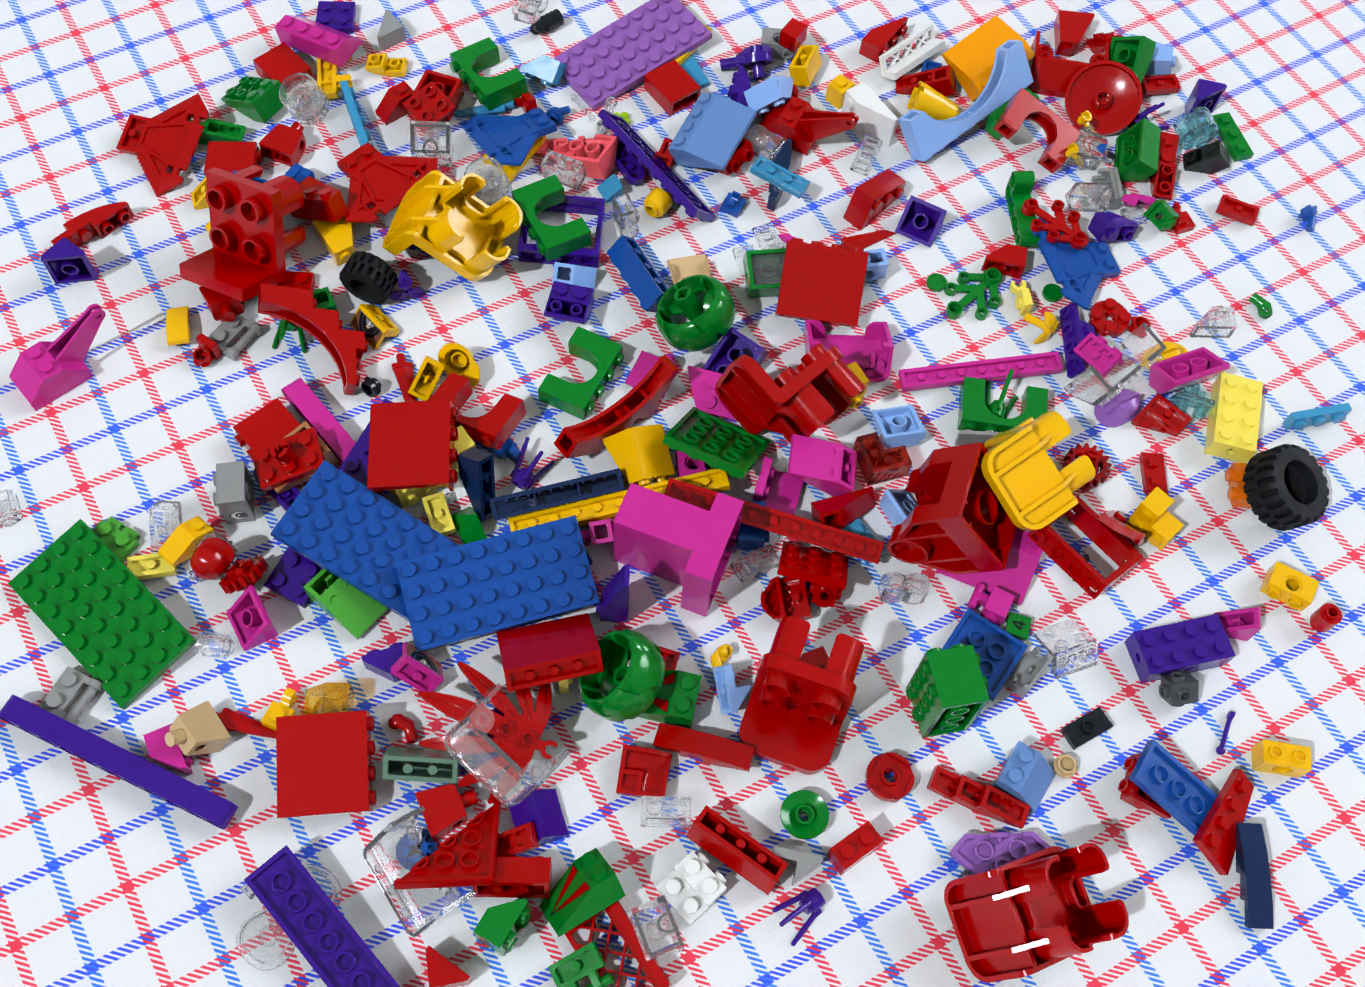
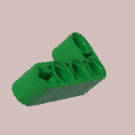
(1017, 191)

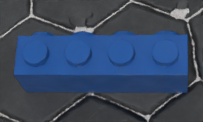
(637, 272)

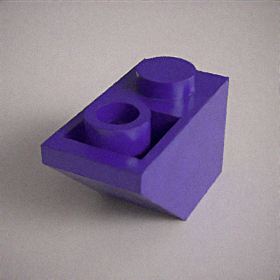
(1112, 227)
(381, 660)

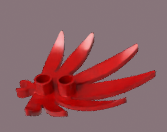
(514, 732)

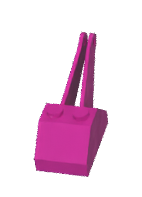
(57, 366)

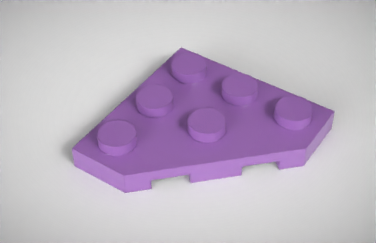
(991, 850)

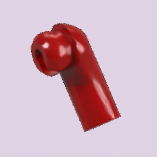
(405, 724)

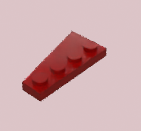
(1218, 831)

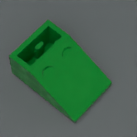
(255, 98)

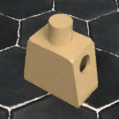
(198, 731)

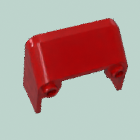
(1054, 74)

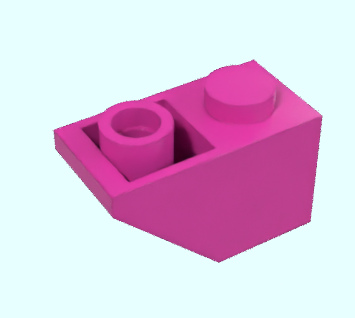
(167, 756)

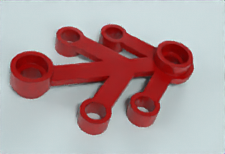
(1074, 236)

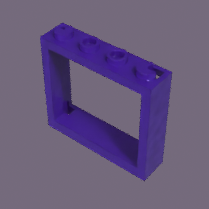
(580, 257)

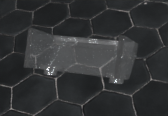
(489, 763)
(391, 857)

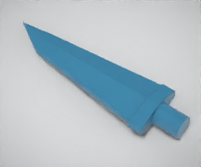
(483, 110)

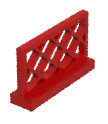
(625, 929)

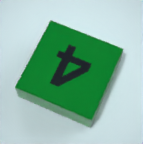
(1018, 625)

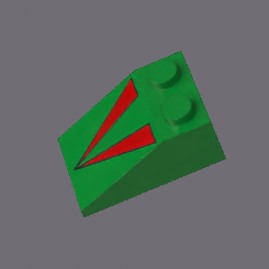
(675, 699)
(581, 892)

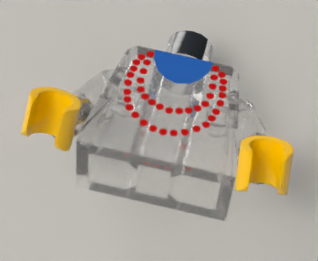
(1089, 147)

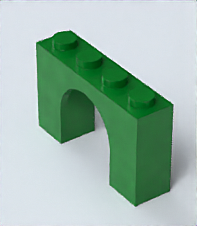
(488, 90)
(550, 240)
(581, 397)
(977, 417)

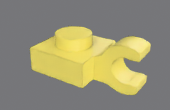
(1023, 301)

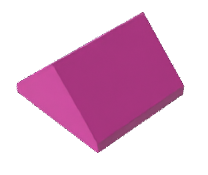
(251, 620)

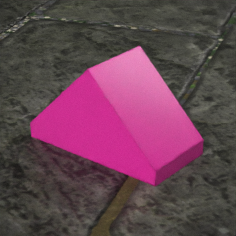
(1241, 623)

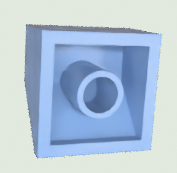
(769, 94)

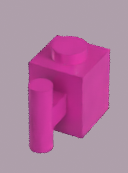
(599, 532)
(994, 605)

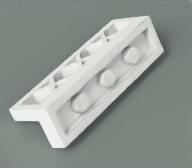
(910, 57)

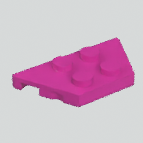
(704, 392)

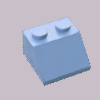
(1025, 775)

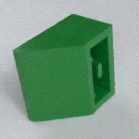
(501, 924)

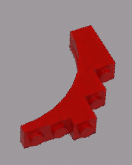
(300, 308)
(638, 403)

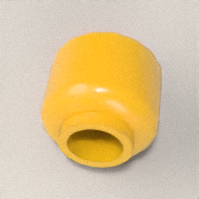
(657, 202)

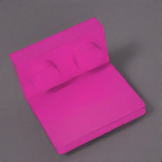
(777, 488)

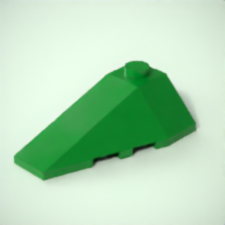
(1133, 52)

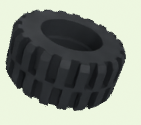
(1286, 487)

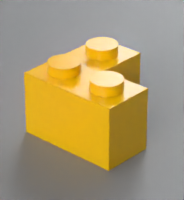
(1154, 519)

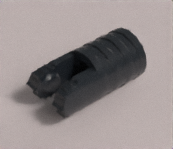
(547, 22)

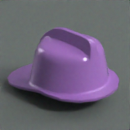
(1119, 410)

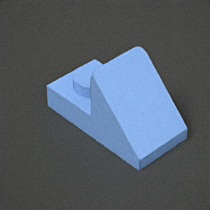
(729, 695)

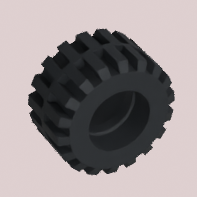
(368, 277)

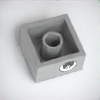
(234, 492)

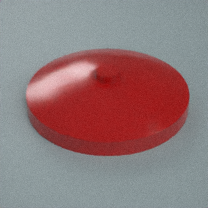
(1106, 91)

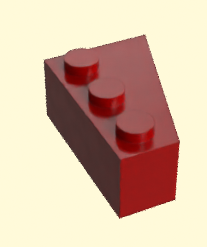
(320, 202)

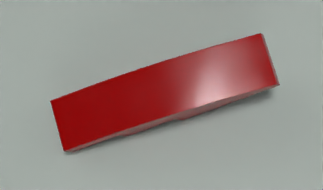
(704, 746)
(979, 797)

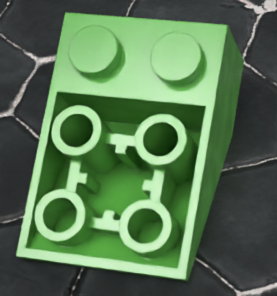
(344, 603)

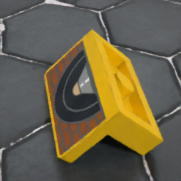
(374, 324)

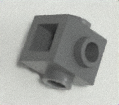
(1179, 688)

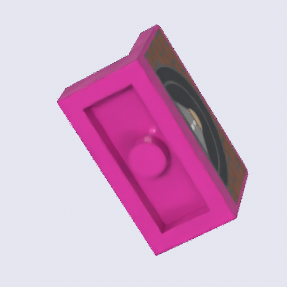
(418, 669)

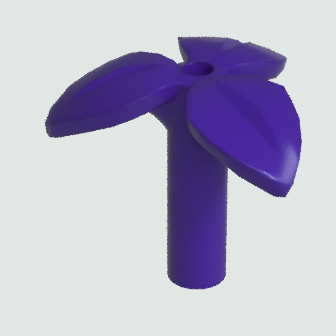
(405, 282)

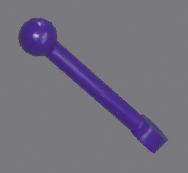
(1220, 750)

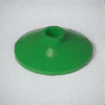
(810, 804)

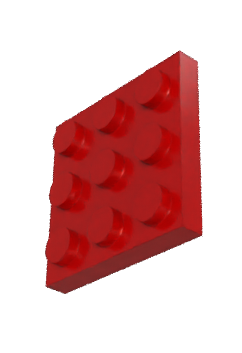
(813, 565)

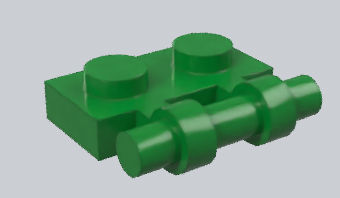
(579, 965)

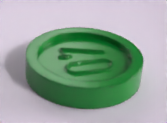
(936, 282)
(1052, 293)

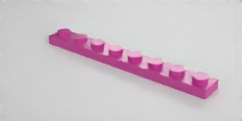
(988, 369)

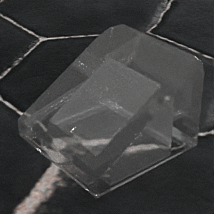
(1134, 214)

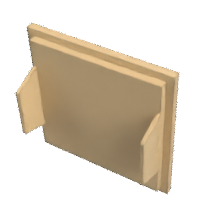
(688, 266)

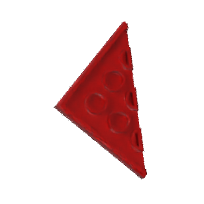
(462, 858)

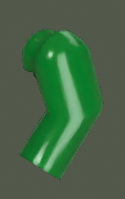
(1263, 306)

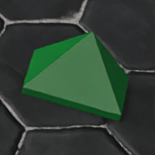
(468, 525)

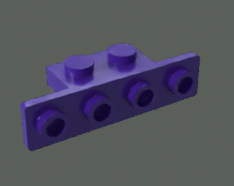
(1073, 332)

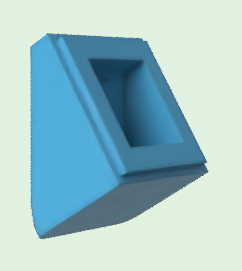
(610, 188)

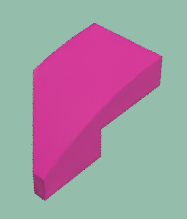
(1132, 200)

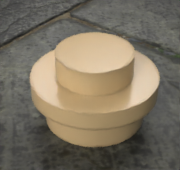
(1065, 766)

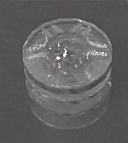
(304, 99)
(496, 180)

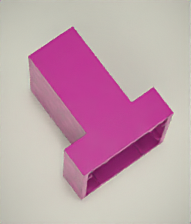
(677, 541)

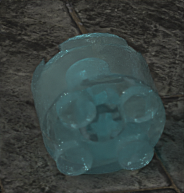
(1196, 128)

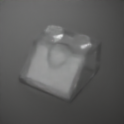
(432, 141)

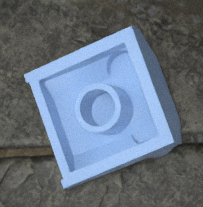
(898, 426)

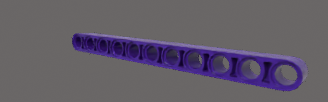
(118, 762)

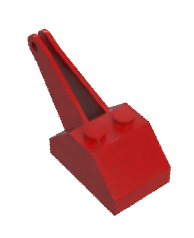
(804, 124)

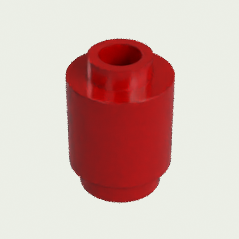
(1325, 618)

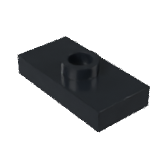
(1086, 728)

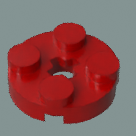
(1114, 310)
(877, 782)

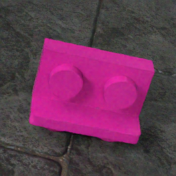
(1098, 354)

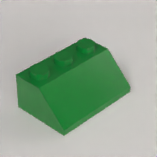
(1138, 151)

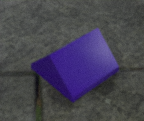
(1205, 94)
(921, 221)
(68, 263)
(545, 812)

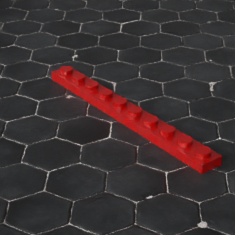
(784, 523)

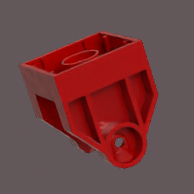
(958, 517)

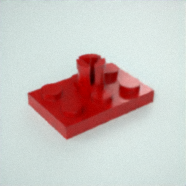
(287, 459)

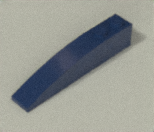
(556, 494)

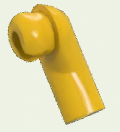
(721, 655)

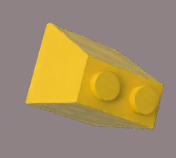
(641, 454)

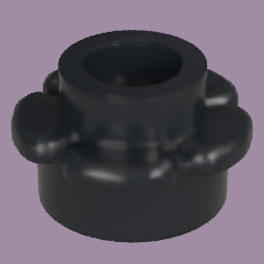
(371, 386)

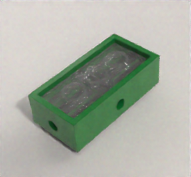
(763, 271)

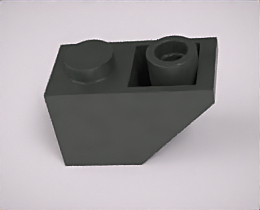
(1207, 158)

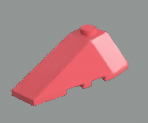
(596, 153)

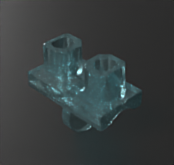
(1193, 398)

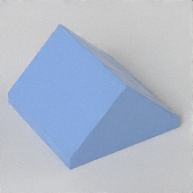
(897, 505)

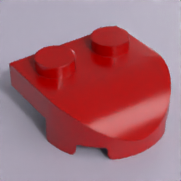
(786, 598)

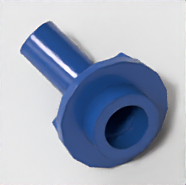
(556, 114)
(1308, 214)

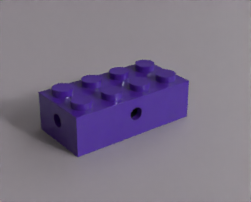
(1179, 647)

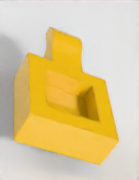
(280, 709)

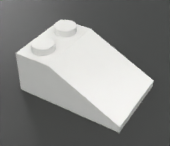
(873, 114)

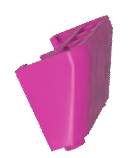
(870, 351)

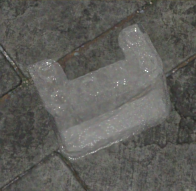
(1139, 352)

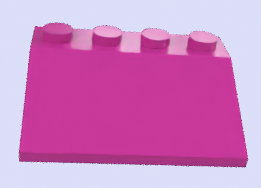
(1018, 570)

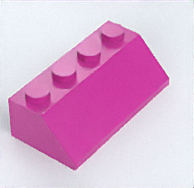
(317, 39)

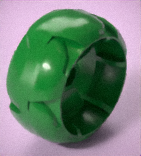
(690, 299)
(635, 684)

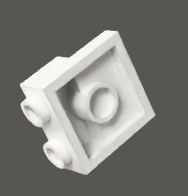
(692, 887)

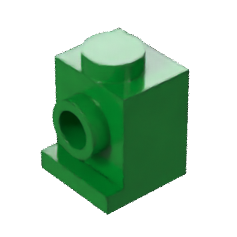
(1169, 215)
(324, 299)

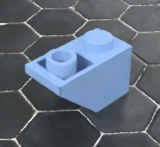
(574, 274)

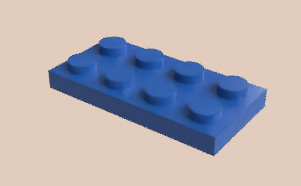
(1172, 786)

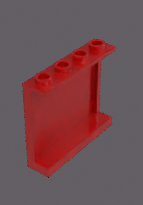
(822, 282)
(412, 445)
(549, 652)
(325, 764)

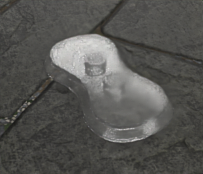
(264, 941)

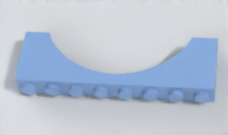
(1009, 74)

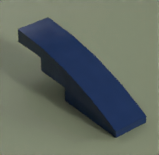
(783, 159)
(1254, 875)

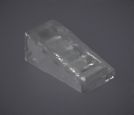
(871, 145)
(769, 240)

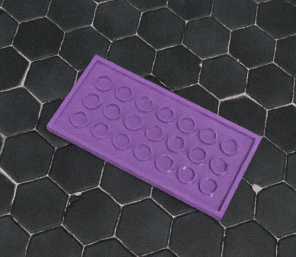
(630, 48)

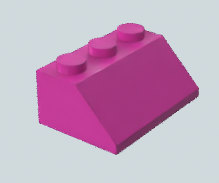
(1185, 370)

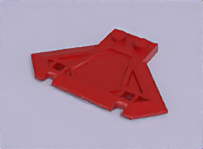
(165, 142)
(379, 181)

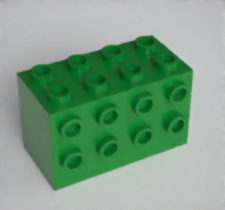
(947, 690)

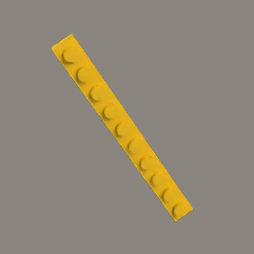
(608, 505)

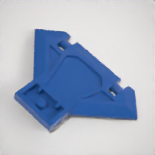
(509, 136)
(1078, 269)

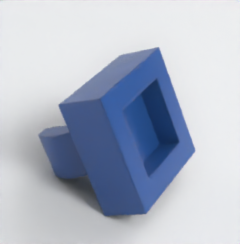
(733, 204)

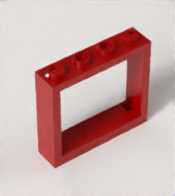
(1073, 563)

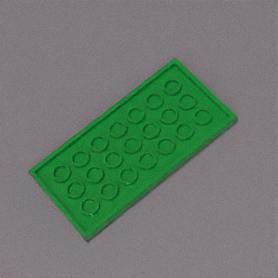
(102, 613)

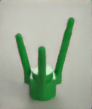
(285, 325)
(998, 406)

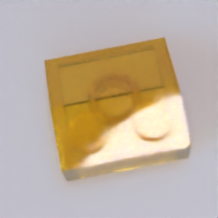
(329, 698)

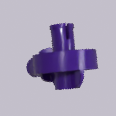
(753, 56)

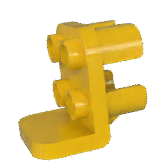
(454, 224)
(1026, 476)

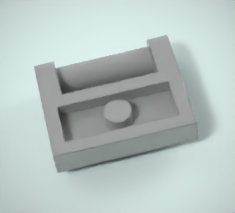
(229, 332)
(66, 692)

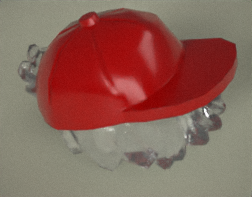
(212, 557)

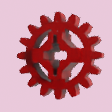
(1096, 458)
(243, 574)

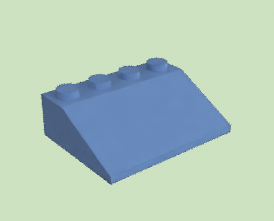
(711, 132)

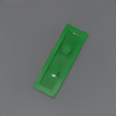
(1232, 137)

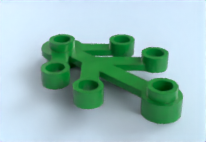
(990, 278)

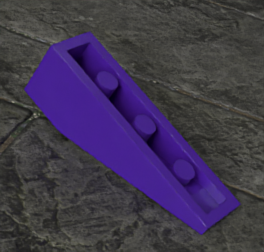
(615, 597)

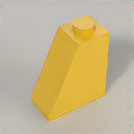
(337, 238)

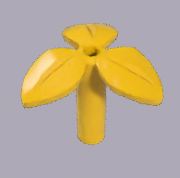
(1048, 326)

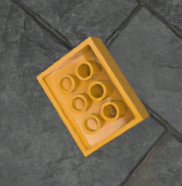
(975, 54)

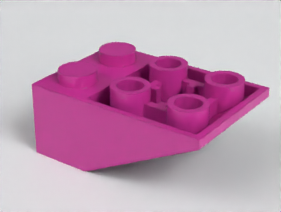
(822, 464)

